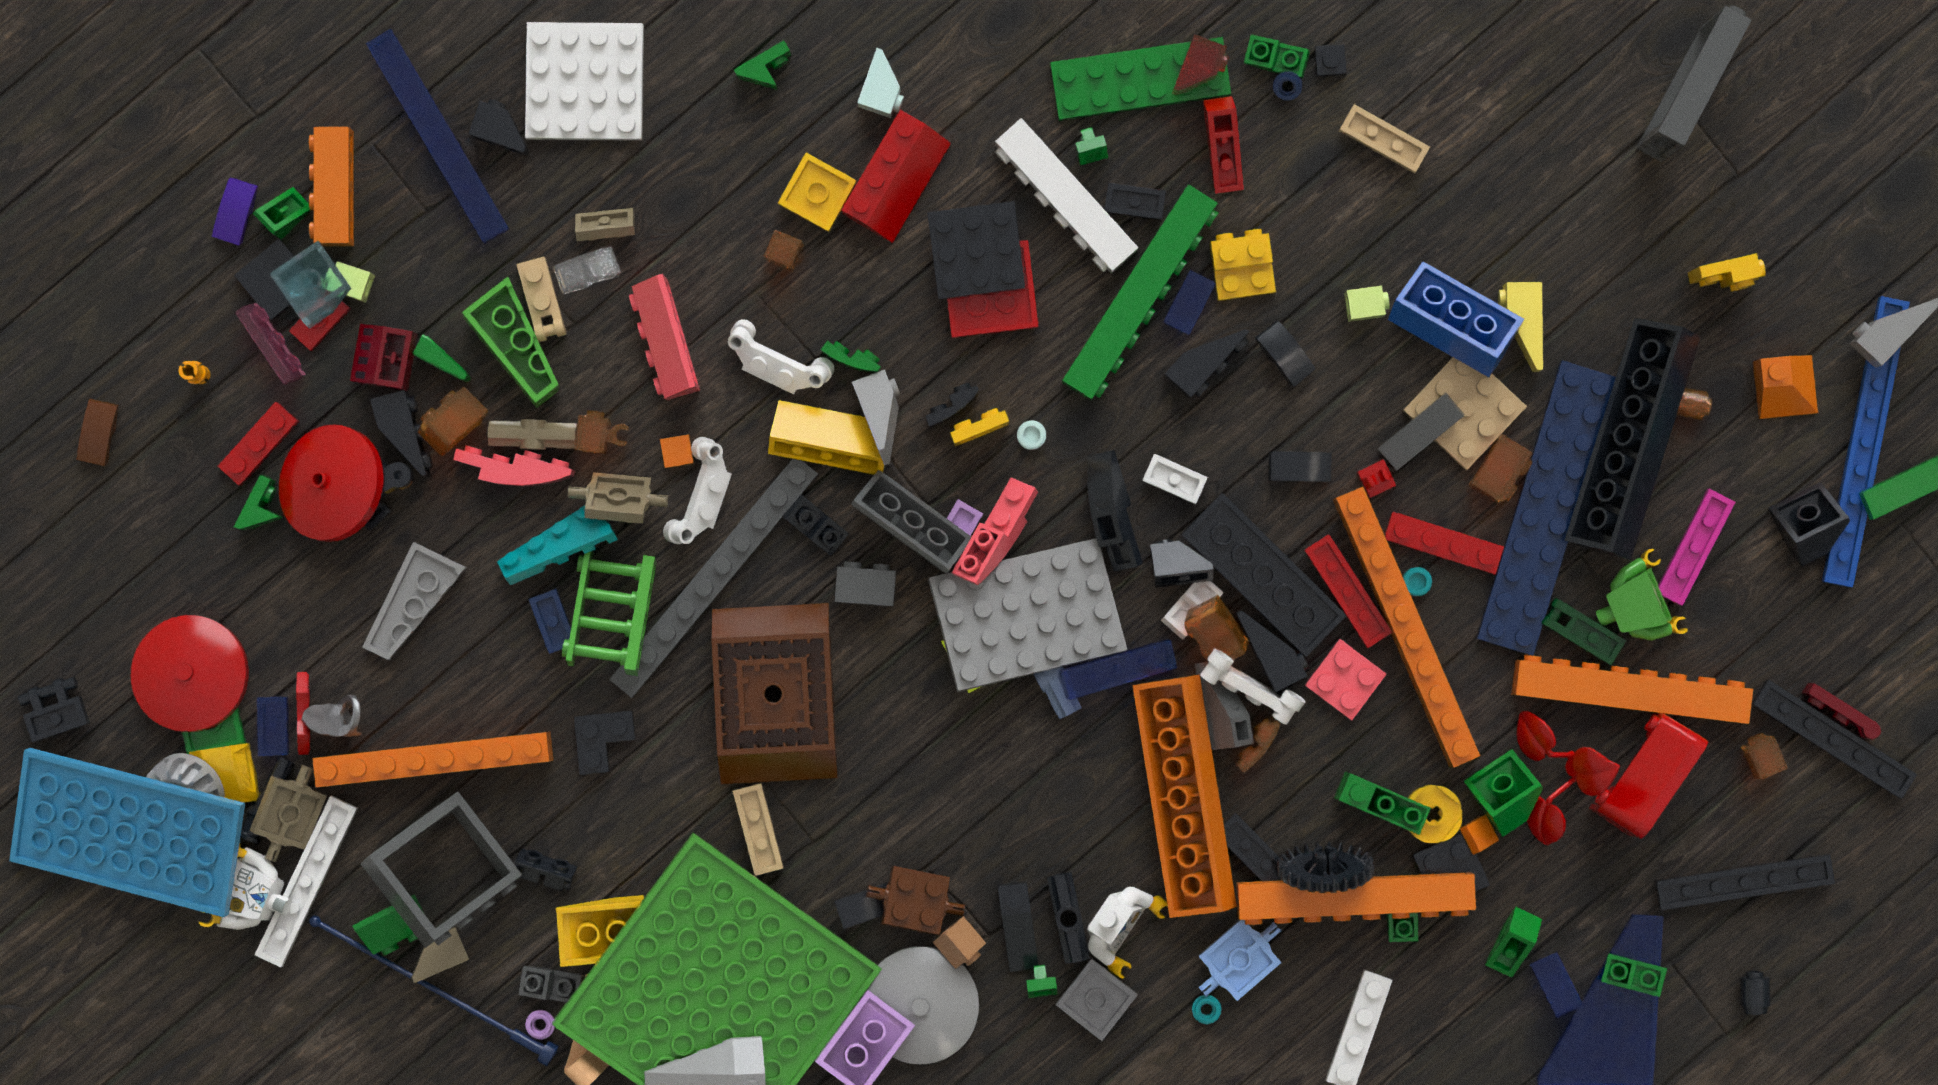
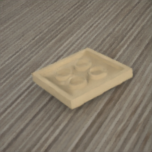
(1484, 401)

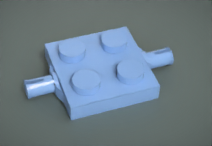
(1239, 959)

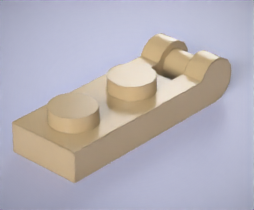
(541, 298)

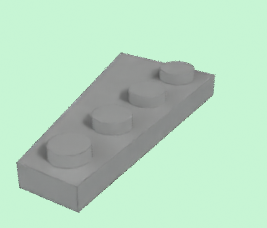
(415, 592)

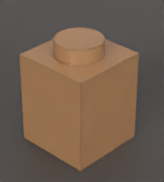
(960, 943)

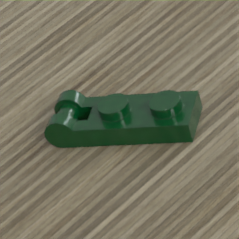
(1584, 632)

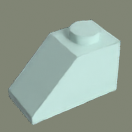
(881, 88)

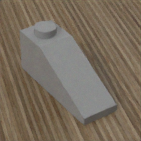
(1885, 336)
(880, 409)

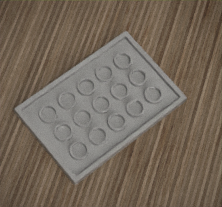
(1028, 616)

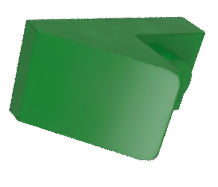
(756, 70)
(253, 512)

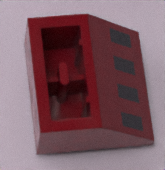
(384, 356)

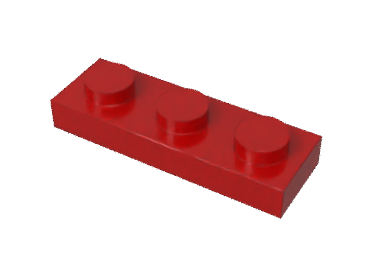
(258, 443)

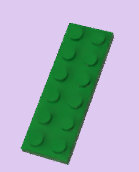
(1128, 81)

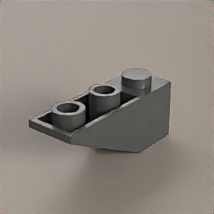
(1226, 715)

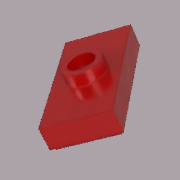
(314, 335)

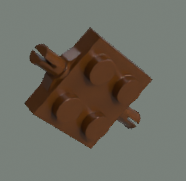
(915, 900)

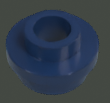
(1284, 94)

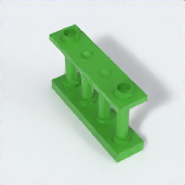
(634, 628)

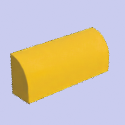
(824, 438)

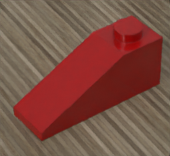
(1223, 144)

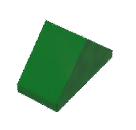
(283, 212)

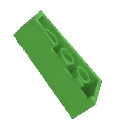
(509, 336)

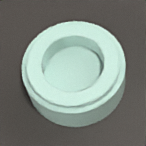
(1031, 435)

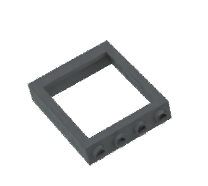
(1694, 83)

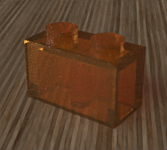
(452, 420)
(1501, 469)
(1215, 629)

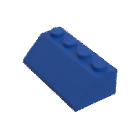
(1455, 319)

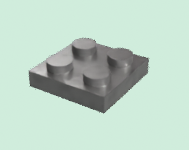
(1096, 999)

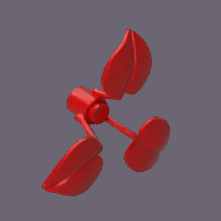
(1586, 766)

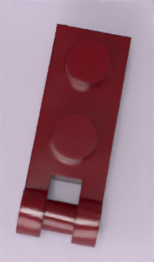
(1842, 711)

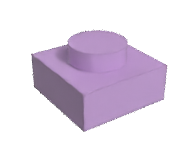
(964, 517)

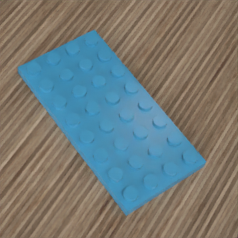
(127, 832)

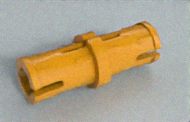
(194, 372)

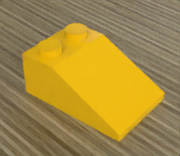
(590, 927)

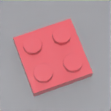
(1345, 679)

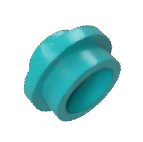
(1206, 1018)

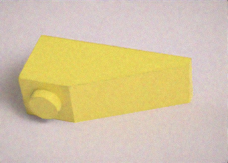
(1526, 302)

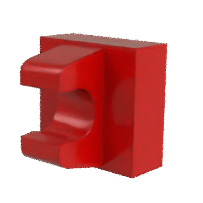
(1376, 478)

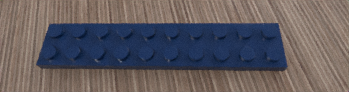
(1545, 509)

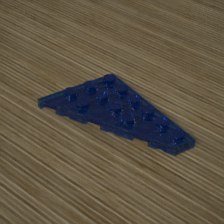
(1616, 1028)

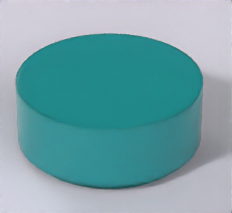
(1417, 581)

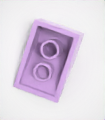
(864, 1042)

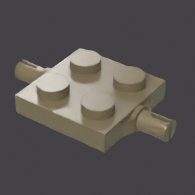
(617, 497)
(288, 813)

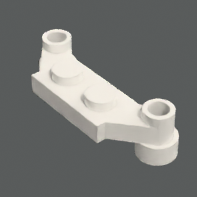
(774, 366)
(706, 496)
(1220, 669)

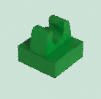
(1091, 147)
(1041, 984)

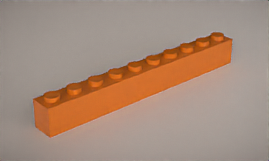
(1407, 627)

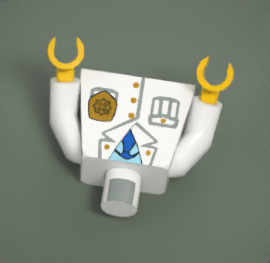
(253, 894)
(1116, 921)

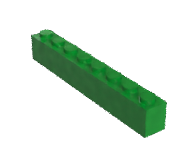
(1140, 292)

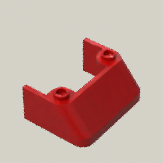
(1651, 776)

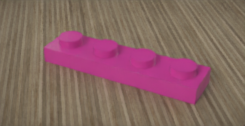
(1695, 546)

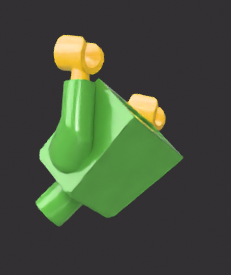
(1638, 603)

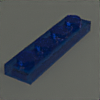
(1118, 669)

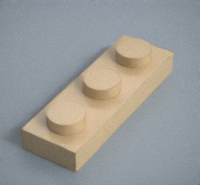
(1384, 138)
(758, 829)

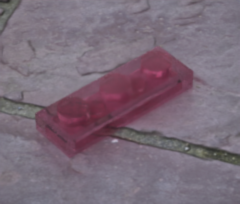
(270, 343)

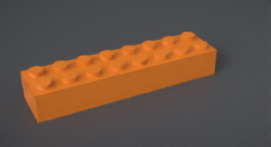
(1184, 796)

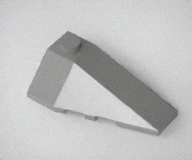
(728, 1063)

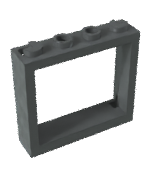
(403, 902)

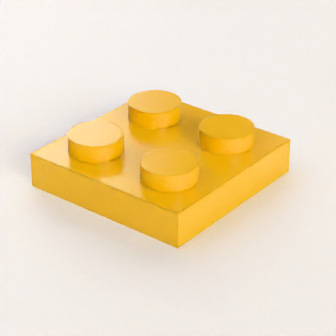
(817, 192)
(967, 431)

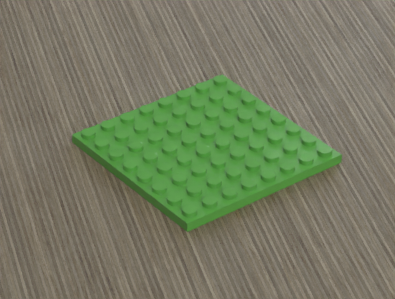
(715, 962)

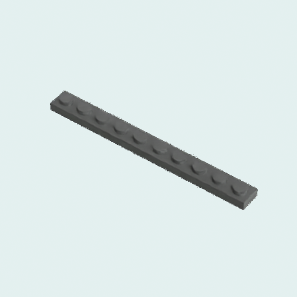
(717, 573)

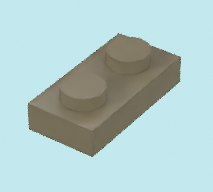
(604, 224)

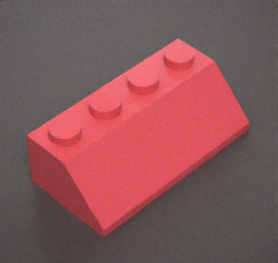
(665, 338)

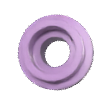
(531, 1027)

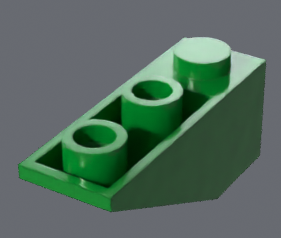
(1382, 803)

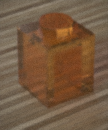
(783, 250)
(1763, 756)

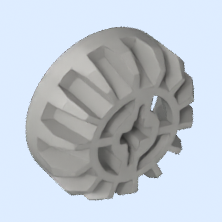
(188, 772)

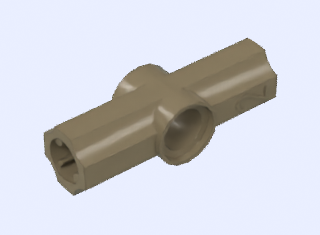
(532, 434)

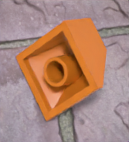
(1785, 386)

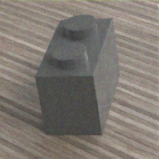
(865, 585)

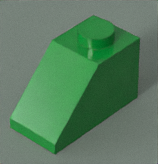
(1514, 942)

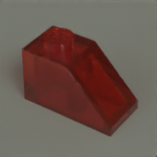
(1201, 64)

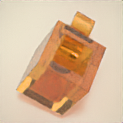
(595, 433)

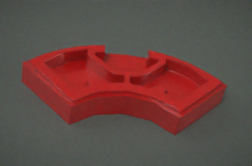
(303, 702)

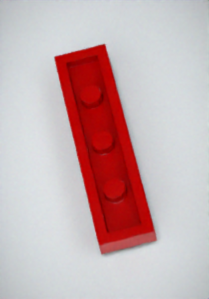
(1443, 543)
(1348, 591)

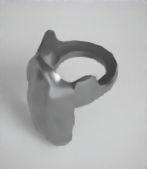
(334, 718)

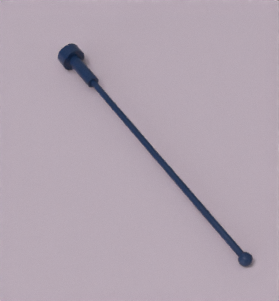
(545, 1052)

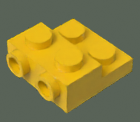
(1242, 265)
(1732, 273)

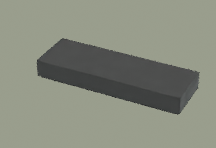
(1421, 431)

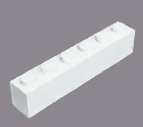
(1066, 196)

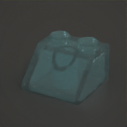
(311, 284)

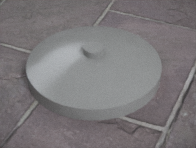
(932, 997)

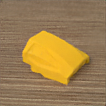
(235, 770)

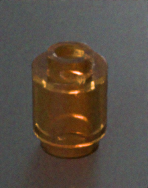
(1694, 404)

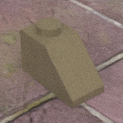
(439, 958)

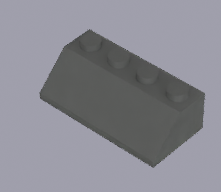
(911, 521)

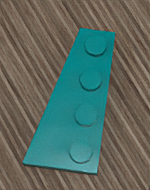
(555, 545)

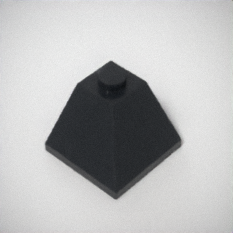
(1809, 522)

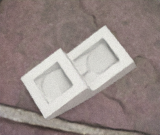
(1192, 597)

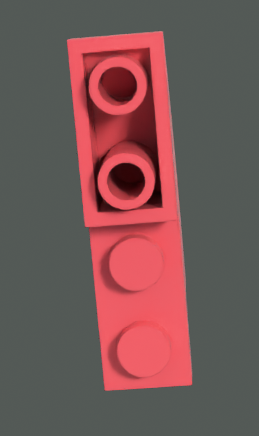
(525, 470)
(998, 534)

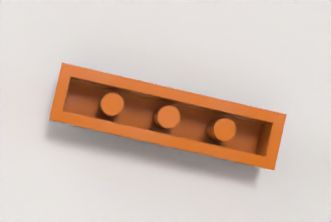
(332, 186)

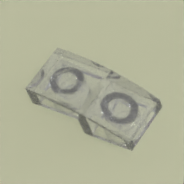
(587, 269)

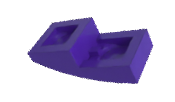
(234, 211)

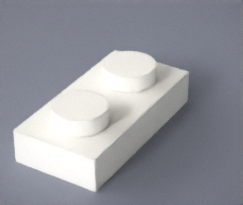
(1174, 479)

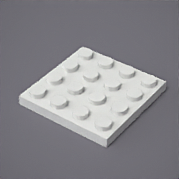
(584, 81)

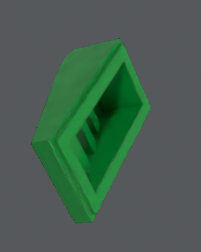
(433, 354)

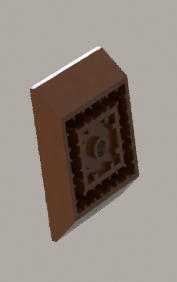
(784, 649)

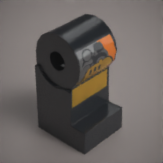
(395, 477)

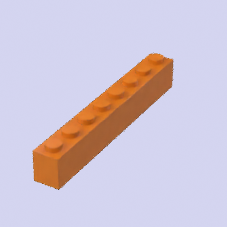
(1632, 691)
(433, 759)
(1380, 895)

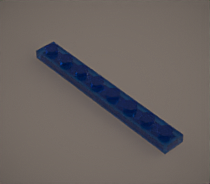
(437, 136)

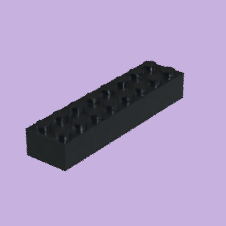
(1632, 438)

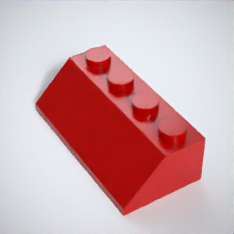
(896, 176)

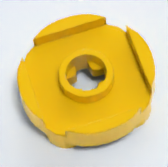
(1449, 812)

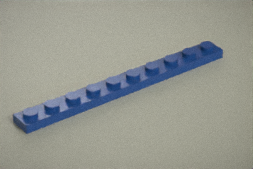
(1863, 456)

